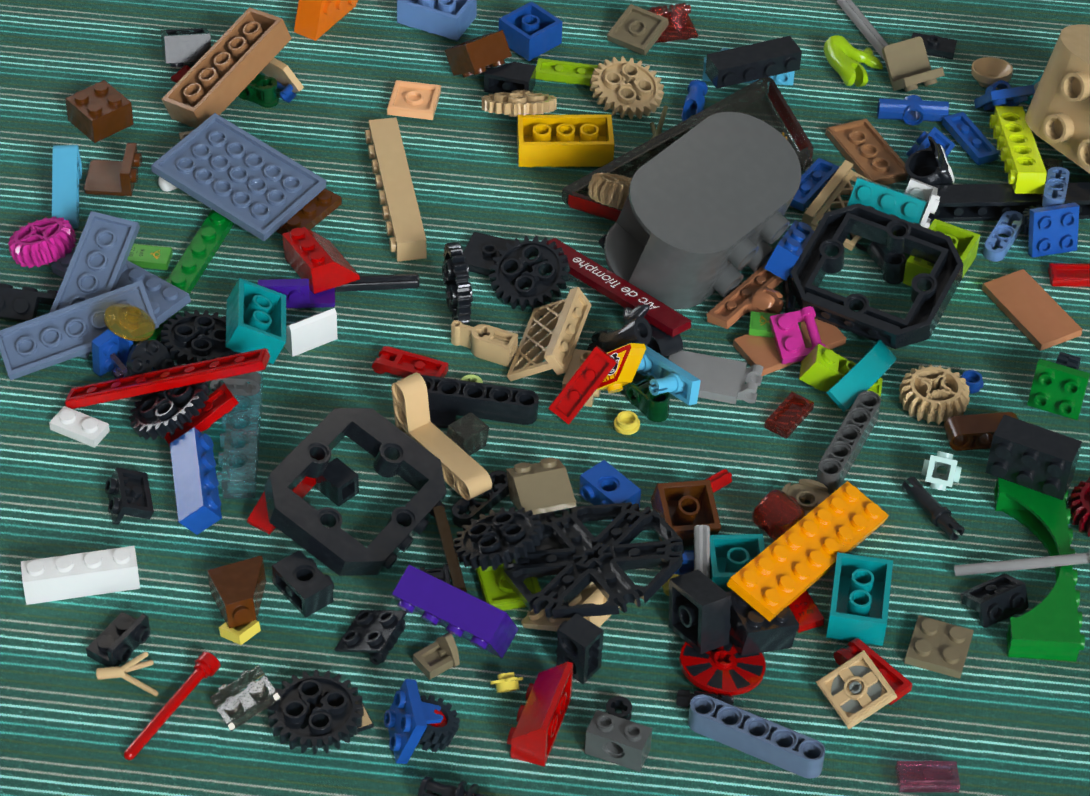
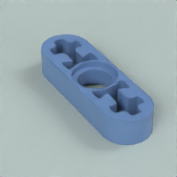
(1055, 186)
(1003, 243)

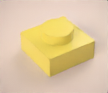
(240, 633)

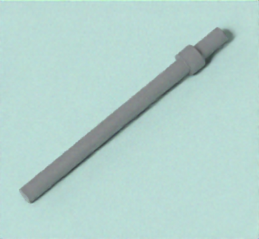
(1022, 564)

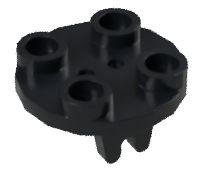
(148, 356)

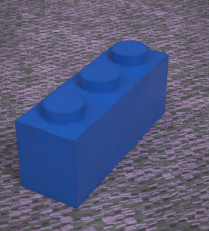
(789, 249)

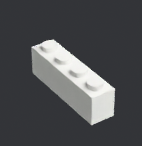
(80, 575)

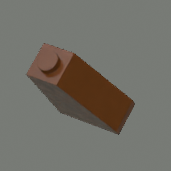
(238, 590)

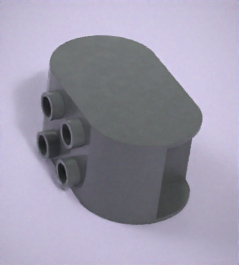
(705, 210)

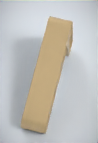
(413, 418)

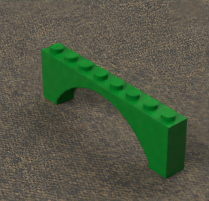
(1054, 625)

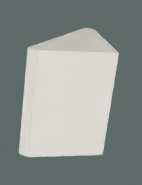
(311, 332)

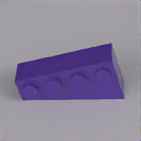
(455, 610)

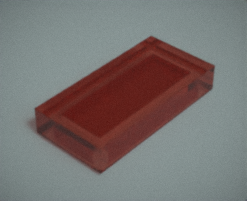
(789, 415)

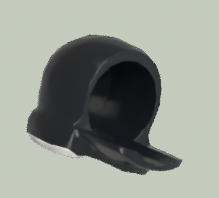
(929, 166)

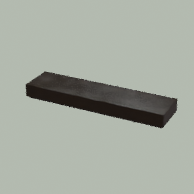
(450, 551)

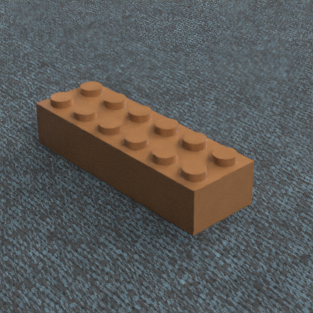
(227, 68)

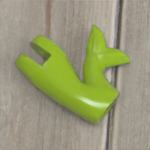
(847, 60)

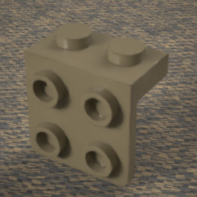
(909, 65)

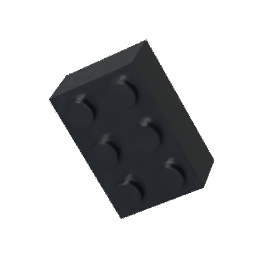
(1033, 457)

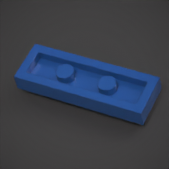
(970, 138)
(813, 182)

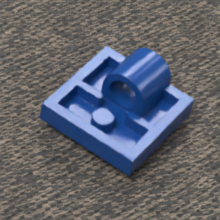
(1005, 96)

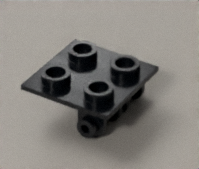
(373, 633)

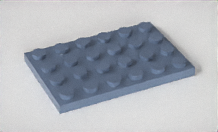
(239, 176)

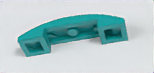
(862, 375)

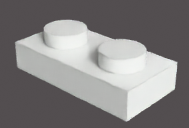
(79, 426)

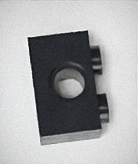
(303, 583)

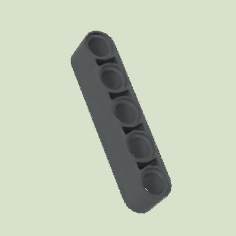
(849, 440)

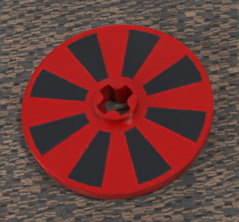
(722, 669)

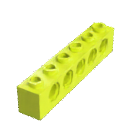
(1018, 150)

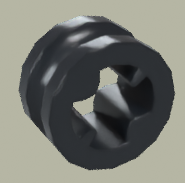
(619, 703)

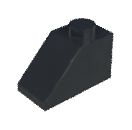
(510, 78)

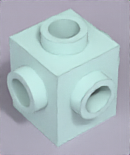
(930, 470)

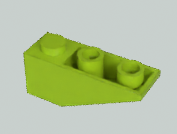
(825, 367)

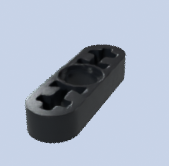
(476, 508)

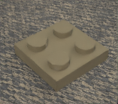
(637, 29)
(939, 646)

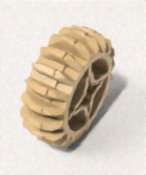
(609, 189)
(934, 393)

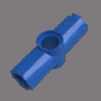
(912, 110)

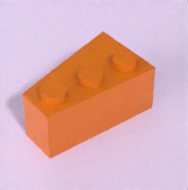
(318, 16)

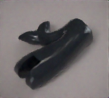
(634, 331)

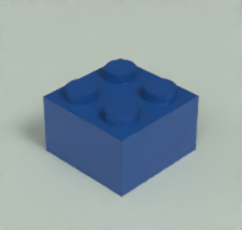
(531, 30)

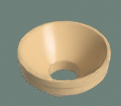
(990, 70)

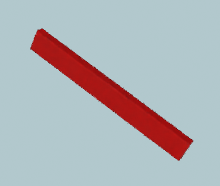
(168, 378)

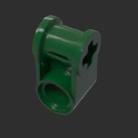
(261, 91)
(653, 407)

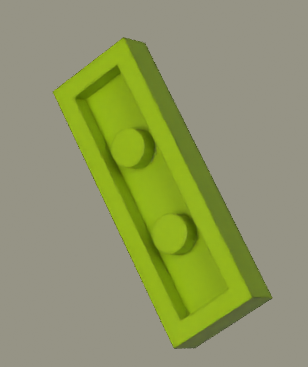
(564, 71)

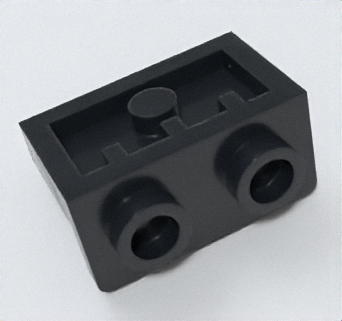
(128, 495)
(996, 599)
(119, 640)

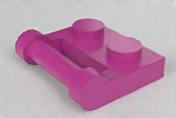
(789, 337)

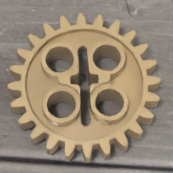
(626, 87)
(519, 103)

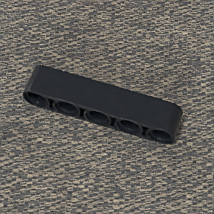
(482, 399)

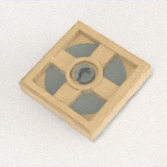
(856, 689)

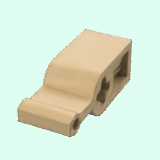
(486, 342)

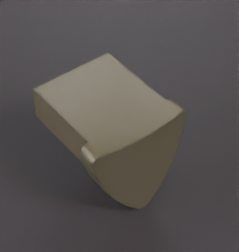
(437, 656)

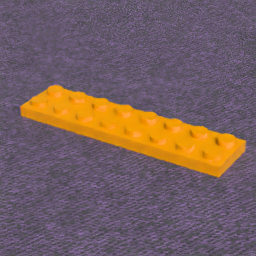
(807, 551)

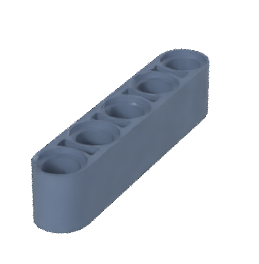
(756, 736)

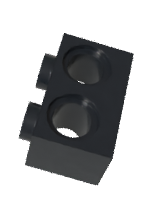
(580, 644)

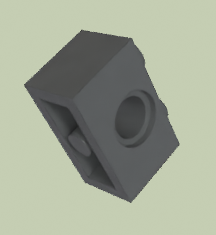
(618, 740)

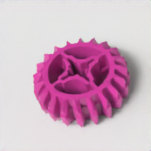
(42, 242)

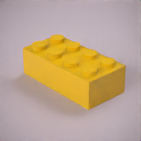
(565, 140)

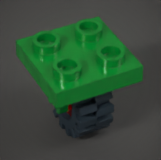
(1059, 386)

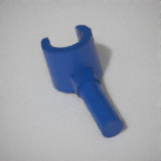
(286, 92)

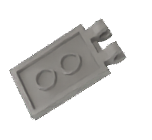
(721, 377)

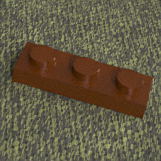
(313, 212)

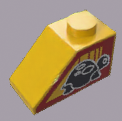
(626, 367)

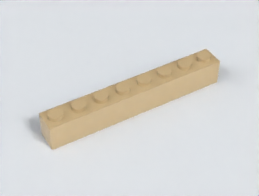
(396, 190)

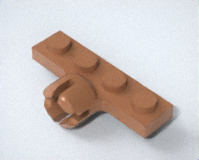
(753, 295)

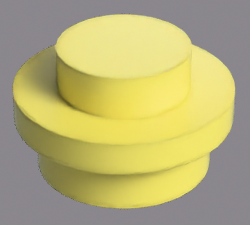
(627, 423)

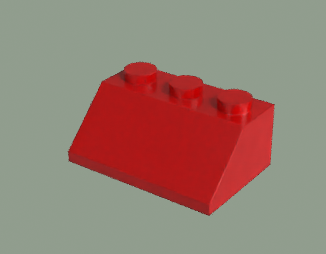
(317, 260)
(542, 715)

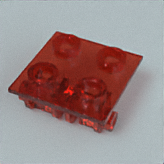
(680, 24)

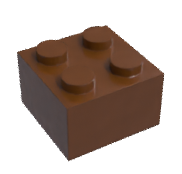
(478, 54)
(99, 111)
(685, 506)

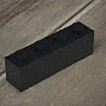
(753, 62)

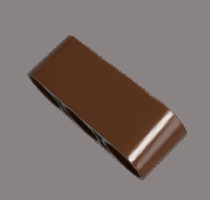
(973, 430)

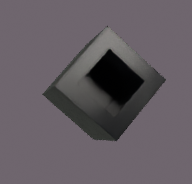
(338, 482)

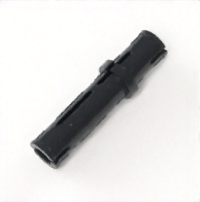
(939, 515)

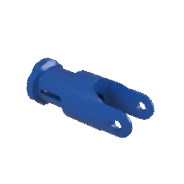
(695, 99)

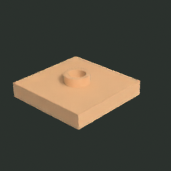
(414, 100)

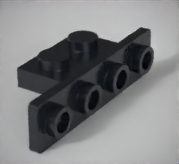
(22, 304)

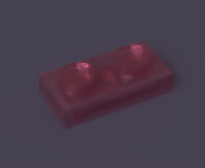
(927, 776)

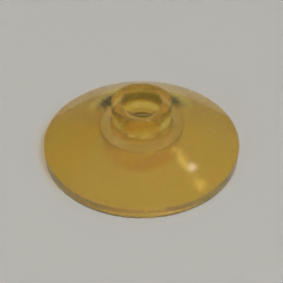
(129, 322)

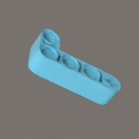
(65, 183)

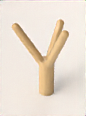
(121, 672)

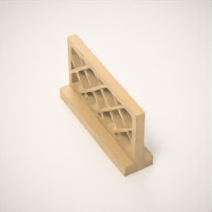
(831, 198)
(568, 324)

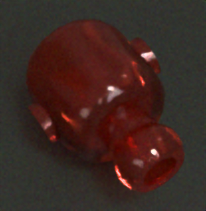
(777, 513)

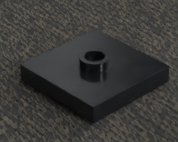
(481, 251)

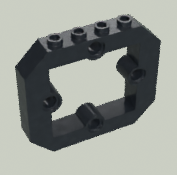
(884, 229)
(331, 543)

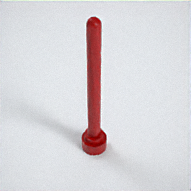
(205, 666)

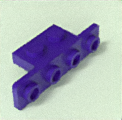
(298, 293)

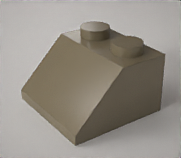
(540, 486)

